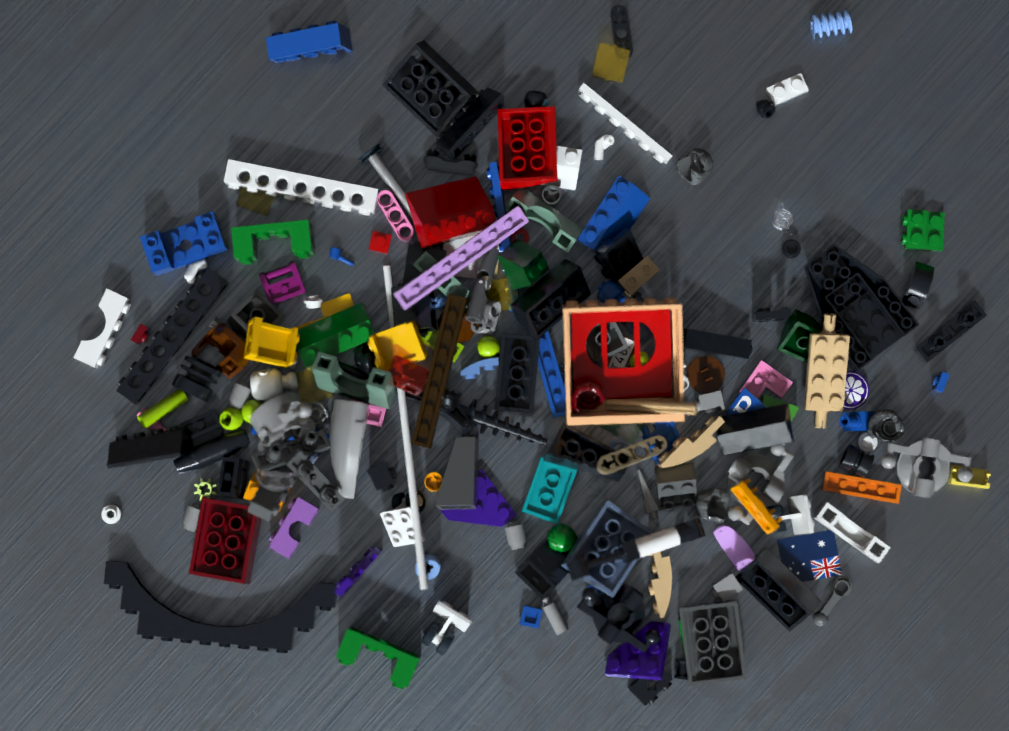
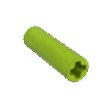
(162, 408)

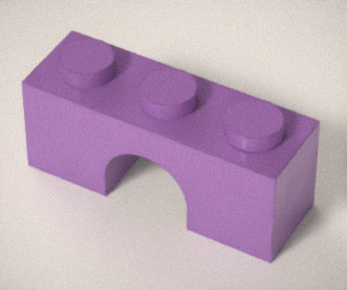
(283, 541)

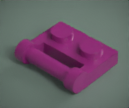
(285, 288)

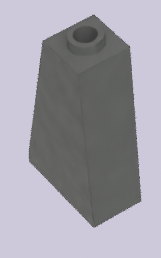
(460, 479)

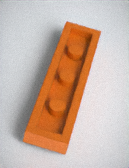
(861, 487)

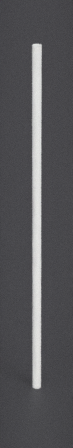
(408, 452)

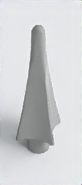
(650, 504)

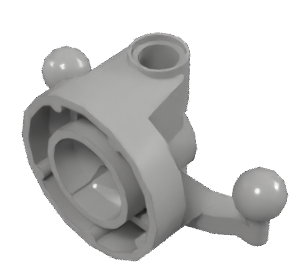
(281, 419)
(908, 466)
(772, 473)

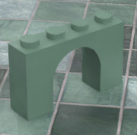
(330, 377)

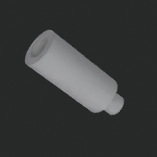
(554, 616)

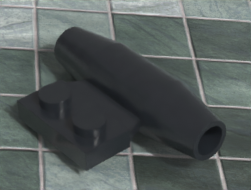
(208, 442)

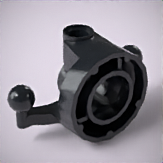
(618, 631)

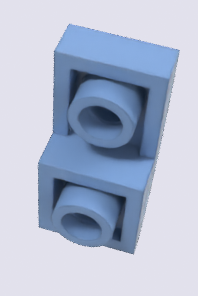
(474, 369)

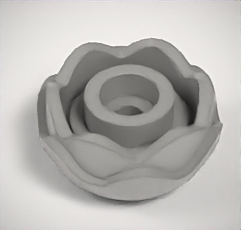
(322, 413)

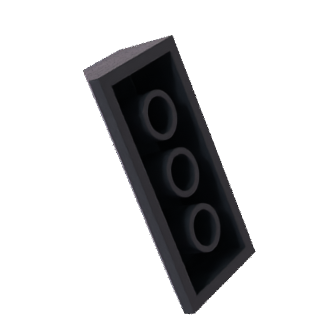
(542, 303)
(149, 447)
(778, 589)

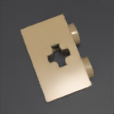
(638, 276)

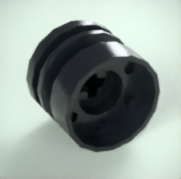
(197, 378)

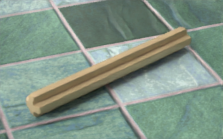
(651, 406)

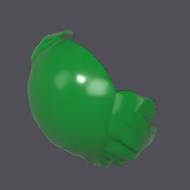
(561, 537)

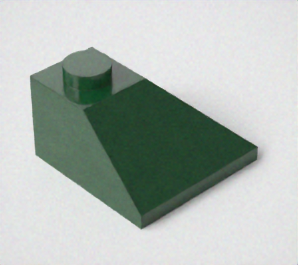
(796, 335)

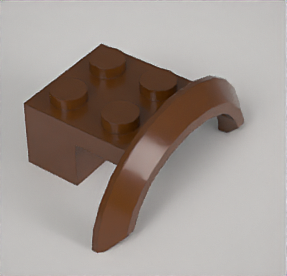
(228, 345)

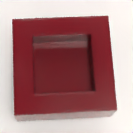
(141, 334)

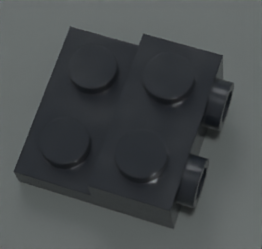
(414, 253)
(618, 255)

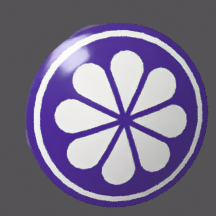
(855, 390)

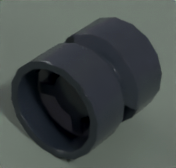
(857, 461)

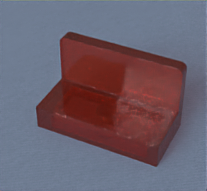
(408, 375)

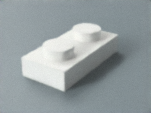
(787, 89)

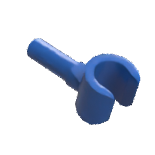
(335, 254)

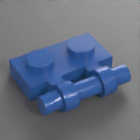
(665, 429)

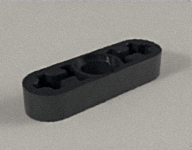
(624, 18)

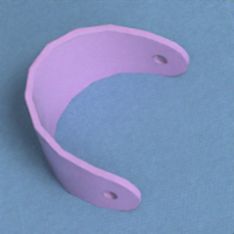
(734, 546)

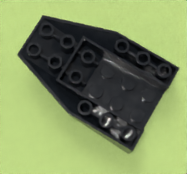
(861, 300)

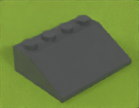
(713, 643)

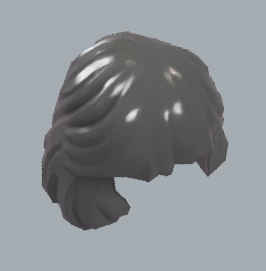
(695, 166)
(886, 426)
(713, 504)

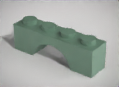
(562, 229)

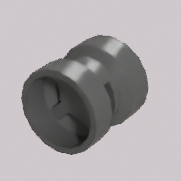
(551, 195)

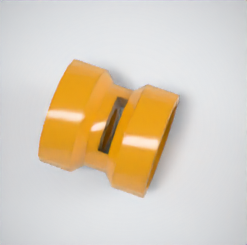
(431, 481)

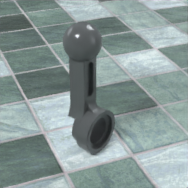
(821, 617)

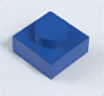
(939, 381)
(530, 617)

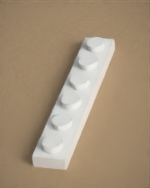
(619, 119)

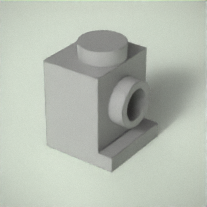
(710, 401)

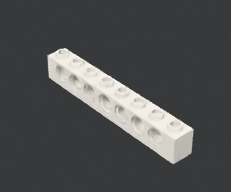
(236, 169)

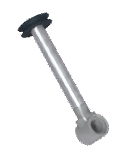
(373, 156)

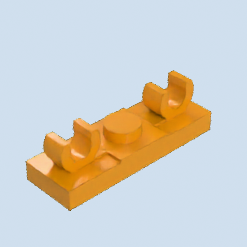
(756, 506)

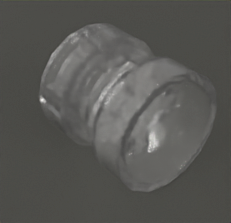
(782, 219)

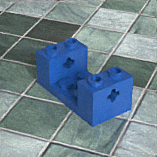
(165, 248)

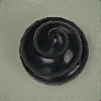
(765, 108)

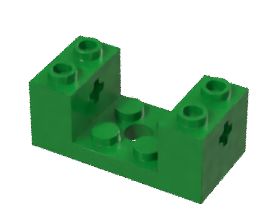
(245, 239)
(353, 643)

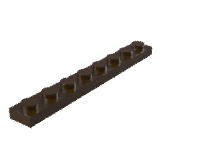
(439, 371)

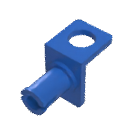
(855, 420)

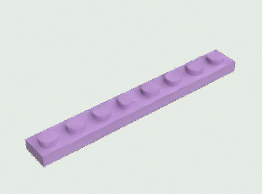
(460, 257)

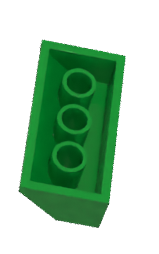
(334, 334)

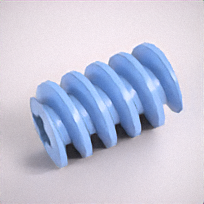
(830, 23)
(433, 560)

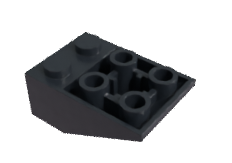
(543, 570)

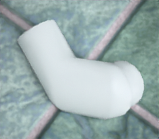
(601, 144)
(193, 268)

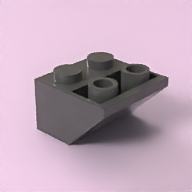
(676, 486)

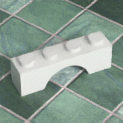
(114, 308)
(851, 533)

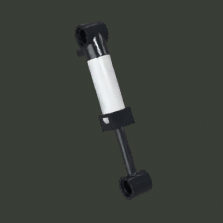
(641, 547)

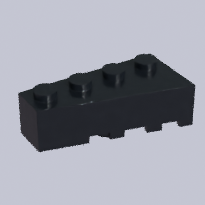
(581, 452)

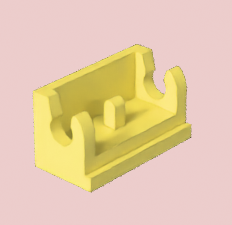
(979, 478)

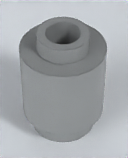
(239, 395)
(191, 517)
(516, 535)

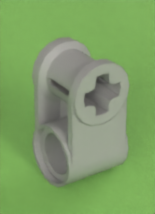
(489, 319)

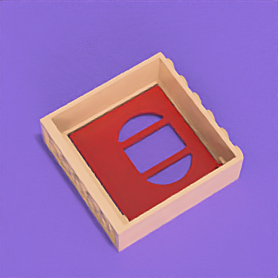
(635, 382)

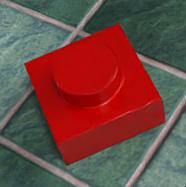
(380, 242)

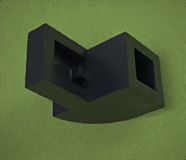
(919, 285)

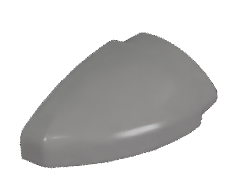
(347, 441)

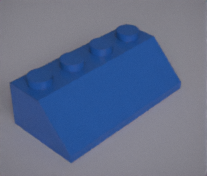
(616, 212)

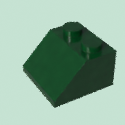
(522, 264)

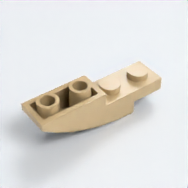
(686, 449)
(662, 585)

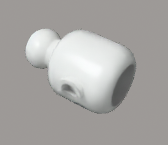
(270, 383)

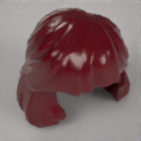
(587, 396)

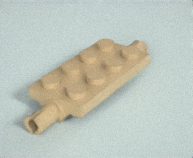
(826, 371)

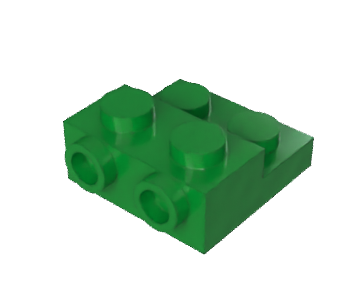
(923, 230)

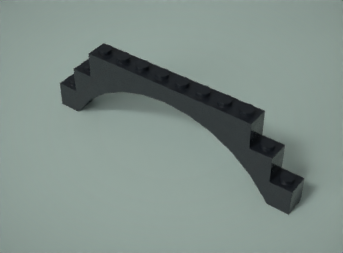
(163, 622)

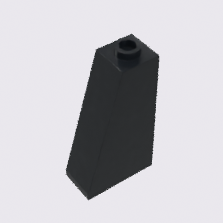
(716, 344)

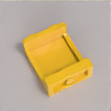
(398, 340)
(271, 343)

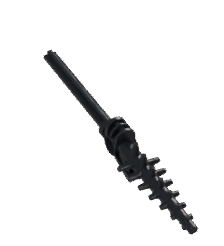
(462, 416)

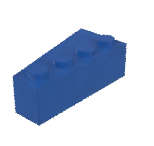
(309, 42)

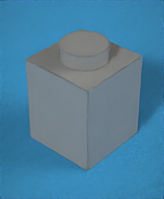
(726, 587)

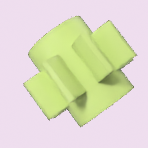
(200, 491)

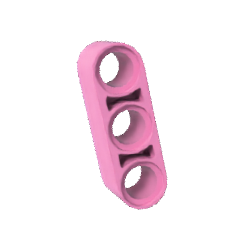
(392, 207)

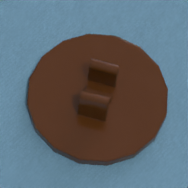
(705, 374)

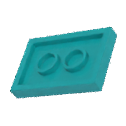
(549, 491)

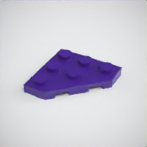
(491, 506)
(357, 570)
(633, 663)

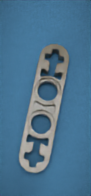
(633, 458)

